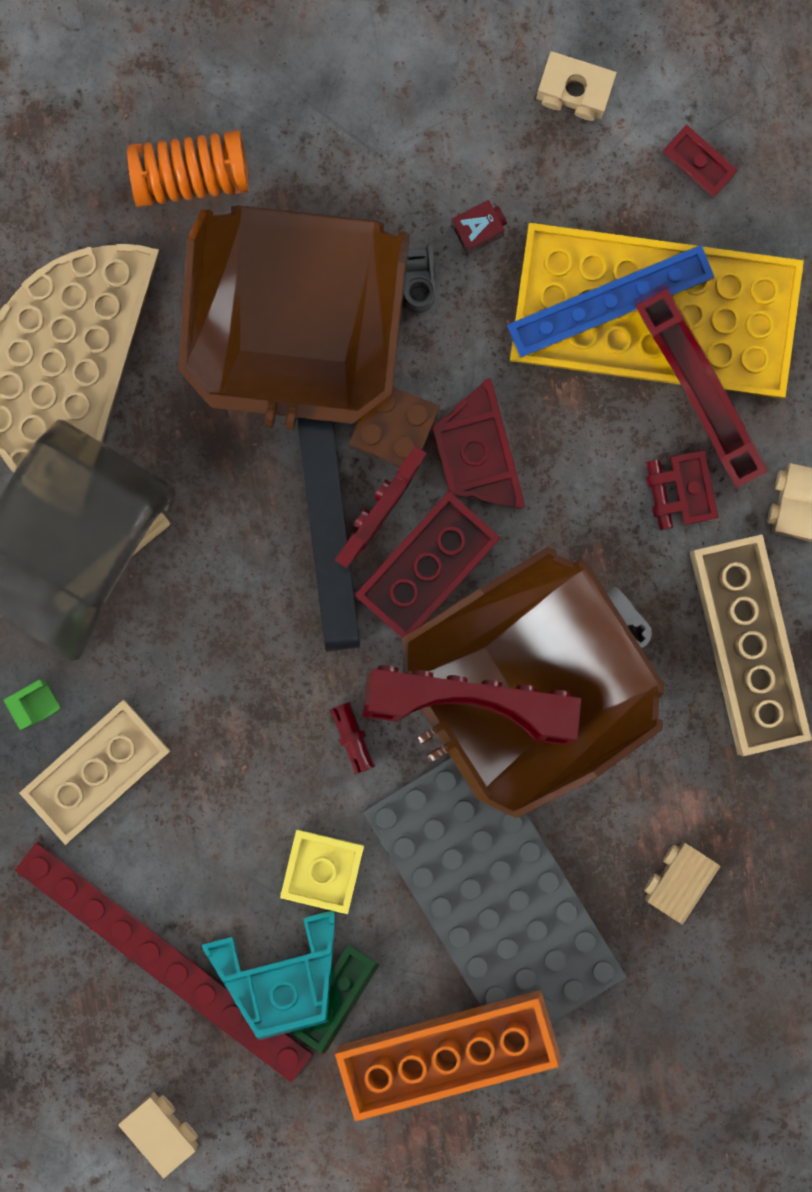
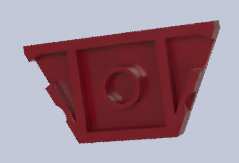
(477, 451)

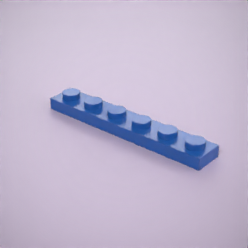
(607, 302)

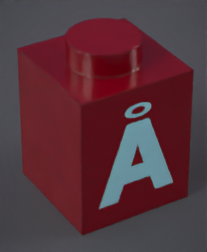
(479, 226)

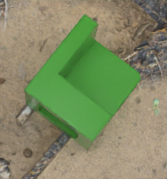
(32, 704)

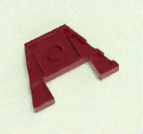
(387, 497)

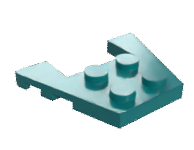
(284, 993)

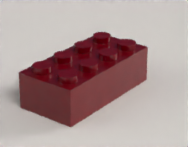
(427, 566)

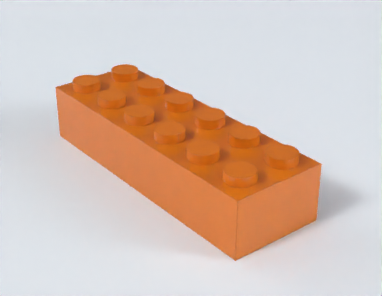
(448, 1055)

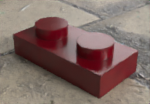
(699, 161)

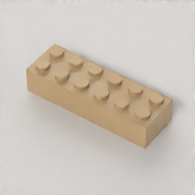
(750, 645)

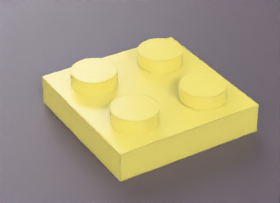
(322, 871)

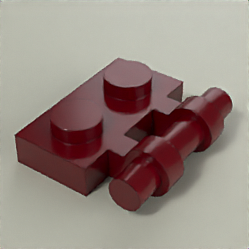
(692, 486)

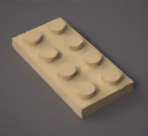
(95, 772)

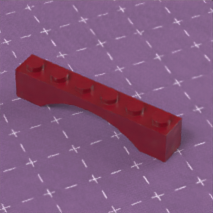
(701, 384)
(542, 715)

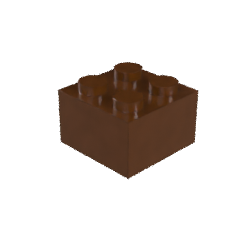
(394, 427)

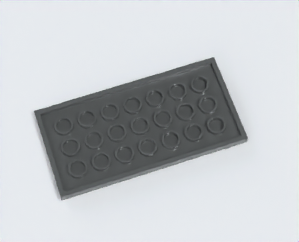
(493, 894)

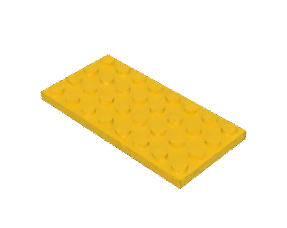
(738, 317)

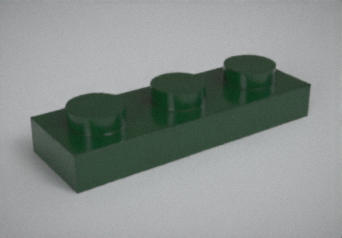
(347, 984)

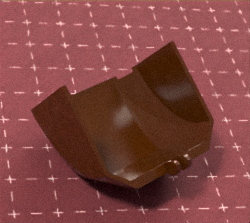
(292, 313)
(546, 630)

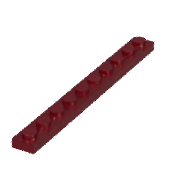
(157, 957)

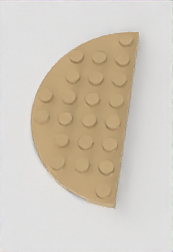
(69, 343)

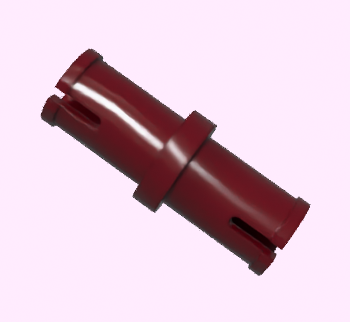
(352, 738)

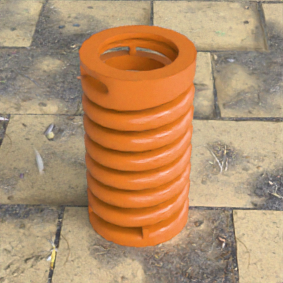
(222, 172)

